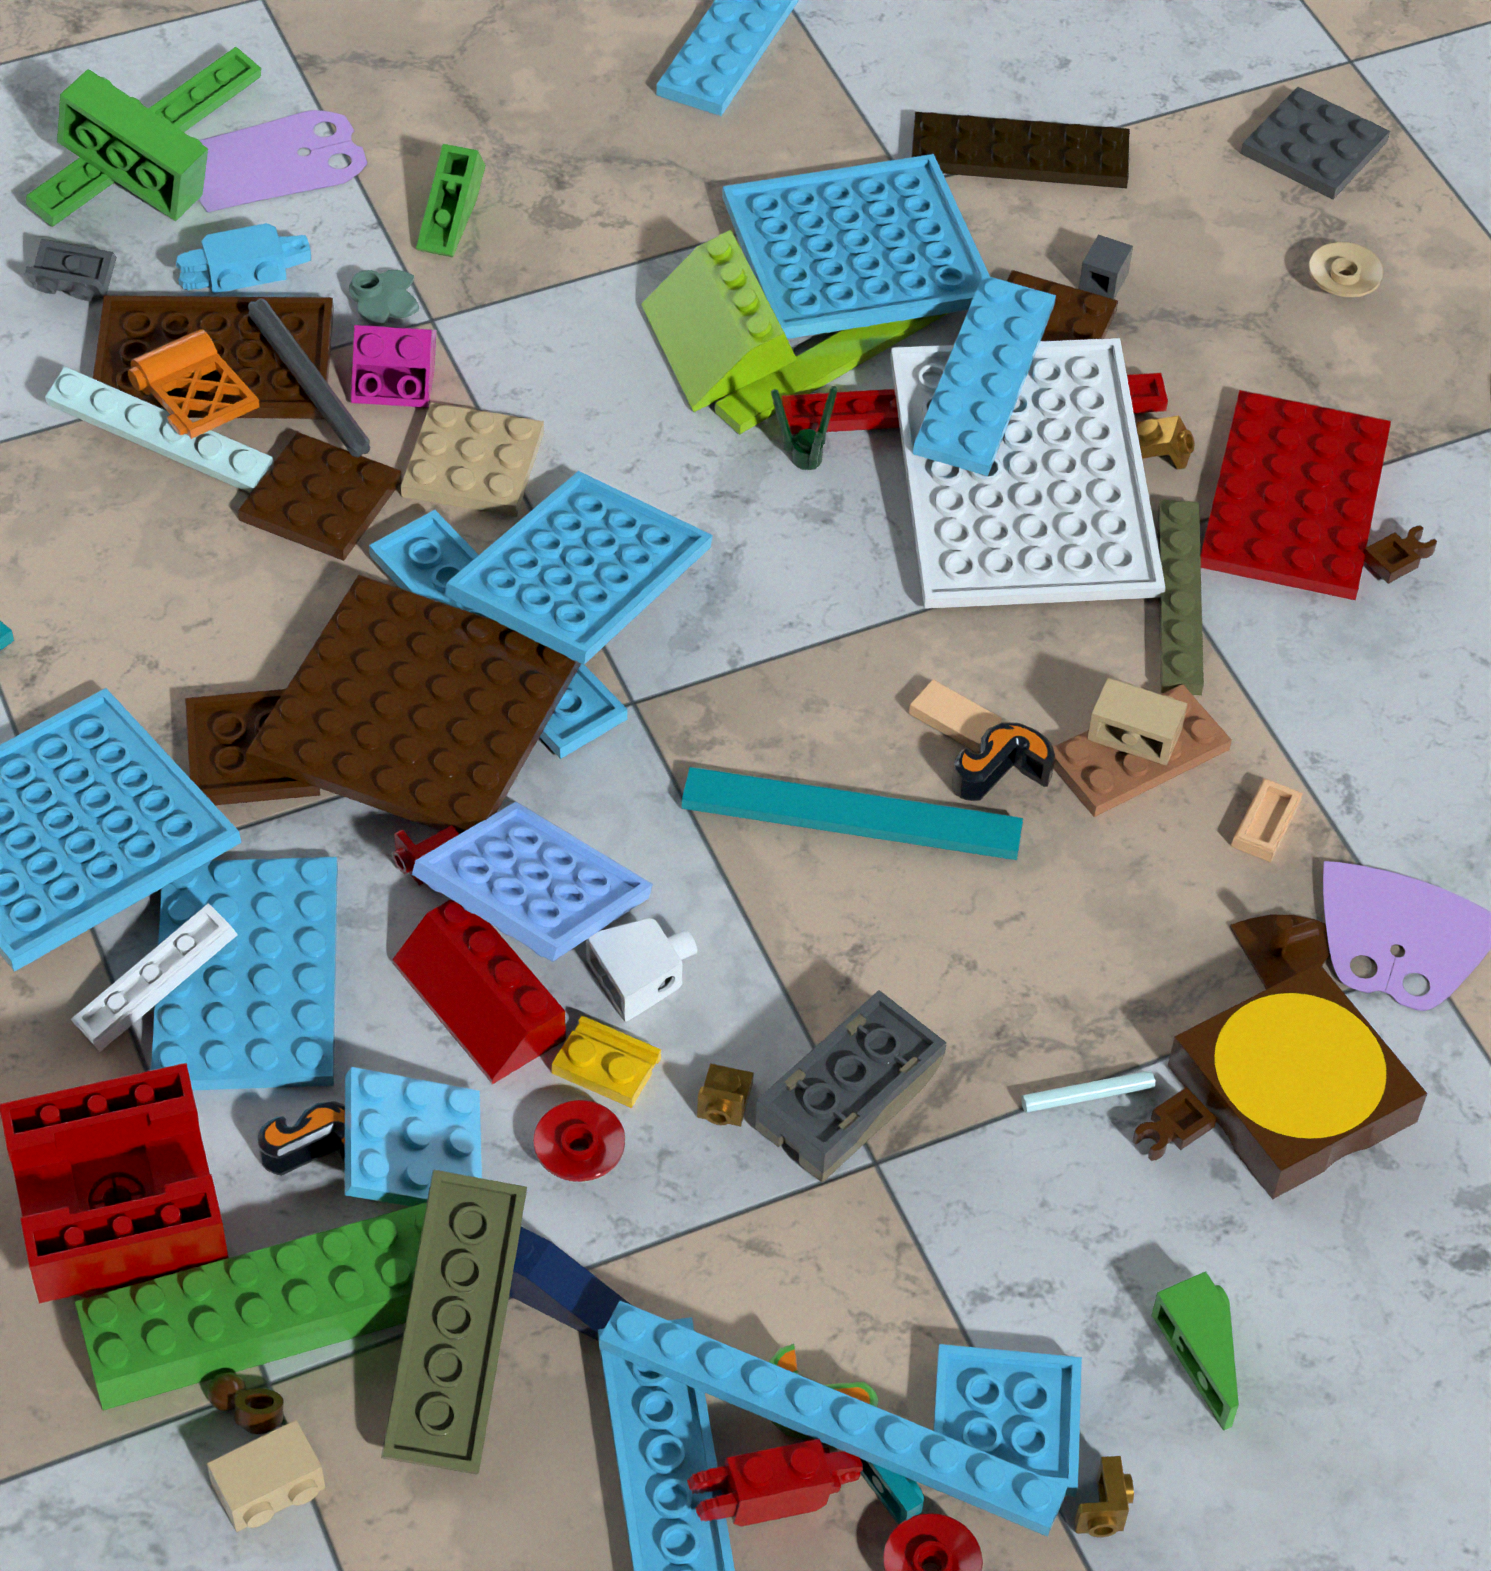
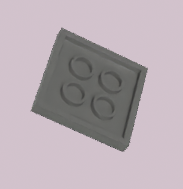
(1315, 142)

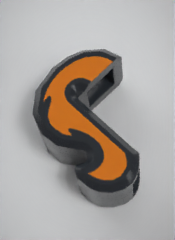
(1001, 749)
(312, 1137)

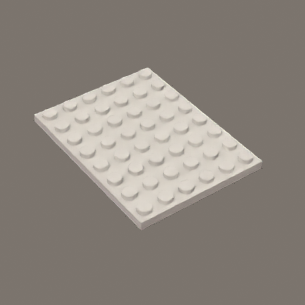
(1063, 497)

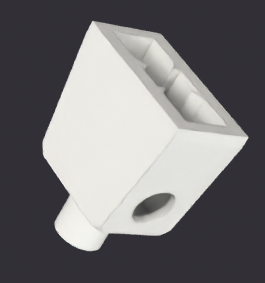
(638, 964)

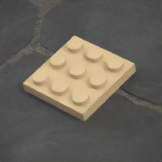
(473, 459)

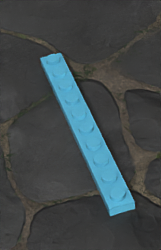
(834, 1418)

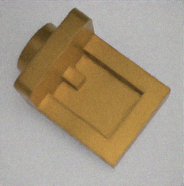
(1166, 437)
(1114, 1493)

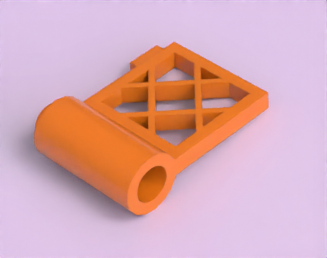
(182, 366)

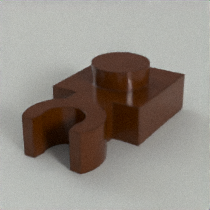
(1396, 556)
(1176, 1120)

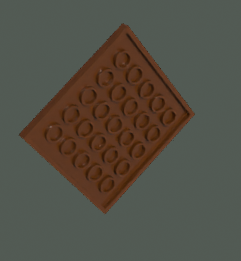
(414, 708)

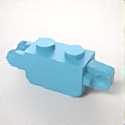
(241, 259)

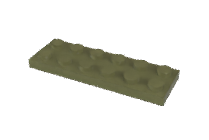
(454, 1322)

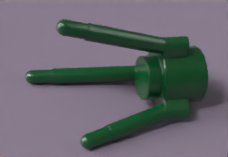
(807, 444)

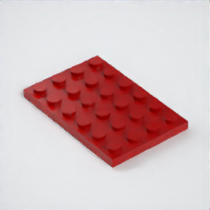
(1296, 495)

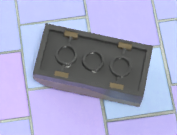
(850, 1085)

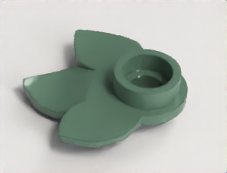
(383, 295)

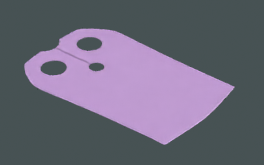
(265, 162)

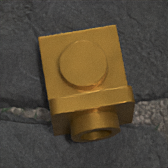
(724, 1095)

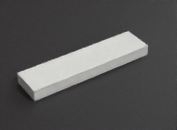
(154, 977)

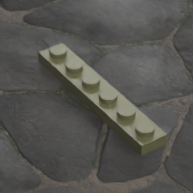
(1182, 601)

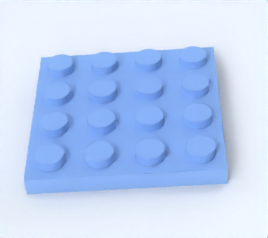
(532, 880)

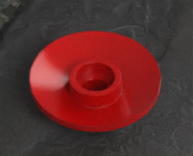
(579, 1125)
(932, 1540)

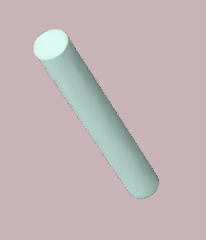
(1088, 1091)

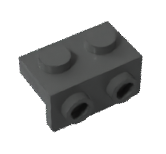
(71, 269)

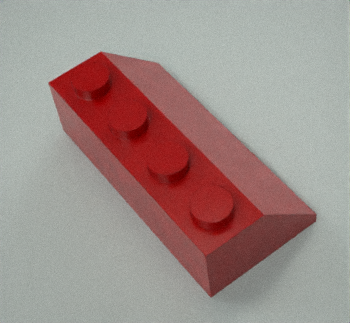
(480, 990)

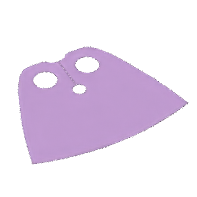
(1379, 908)

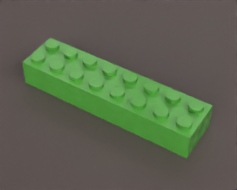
(251, 1308)

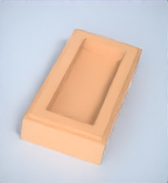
(953, 714)
(1267, 820)

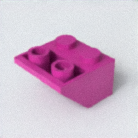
(393, 365)

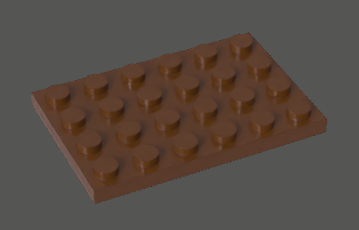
(143, 323)

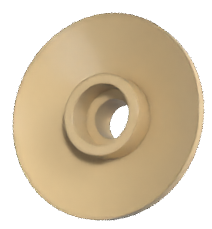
(1346, 269)

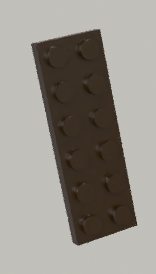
(1024, 149)

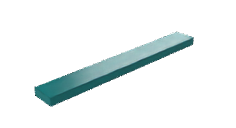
(852, 813)

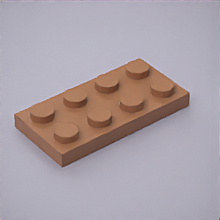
(1110, 777)

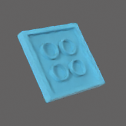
(404, 1131)
(1013, 1407)

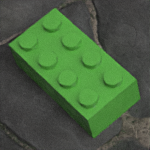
(132, 144)

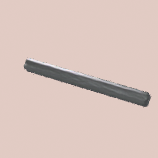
(309, 378)

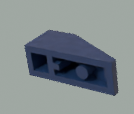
(560, 1286)

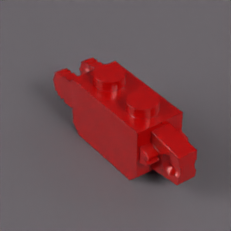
(774, 1483)

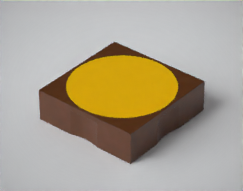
(1296, 1079)

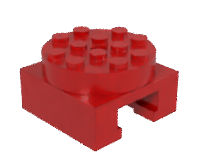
(113, 1183)

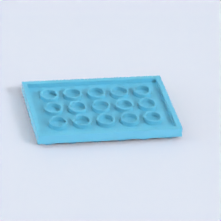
(579, 567)
(268, 997)

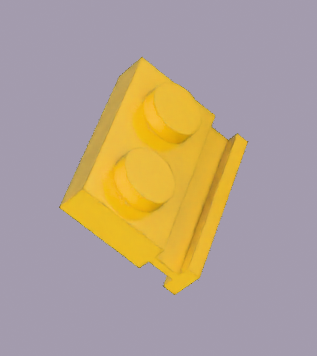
(606, 1061)

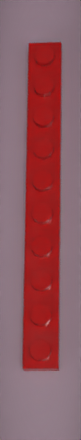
(879, 408)

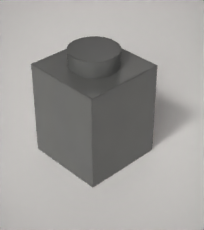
(1105, 267)

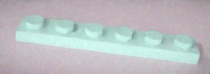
(150, 428)

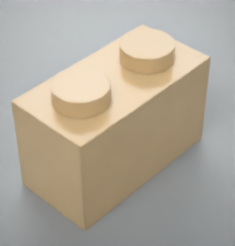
(1137, 721)
(266, 1476)

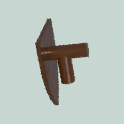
(1282, 945)

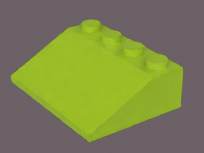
(716, 323)

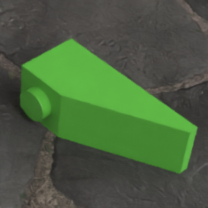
(451, 199)
(1199, 1330)

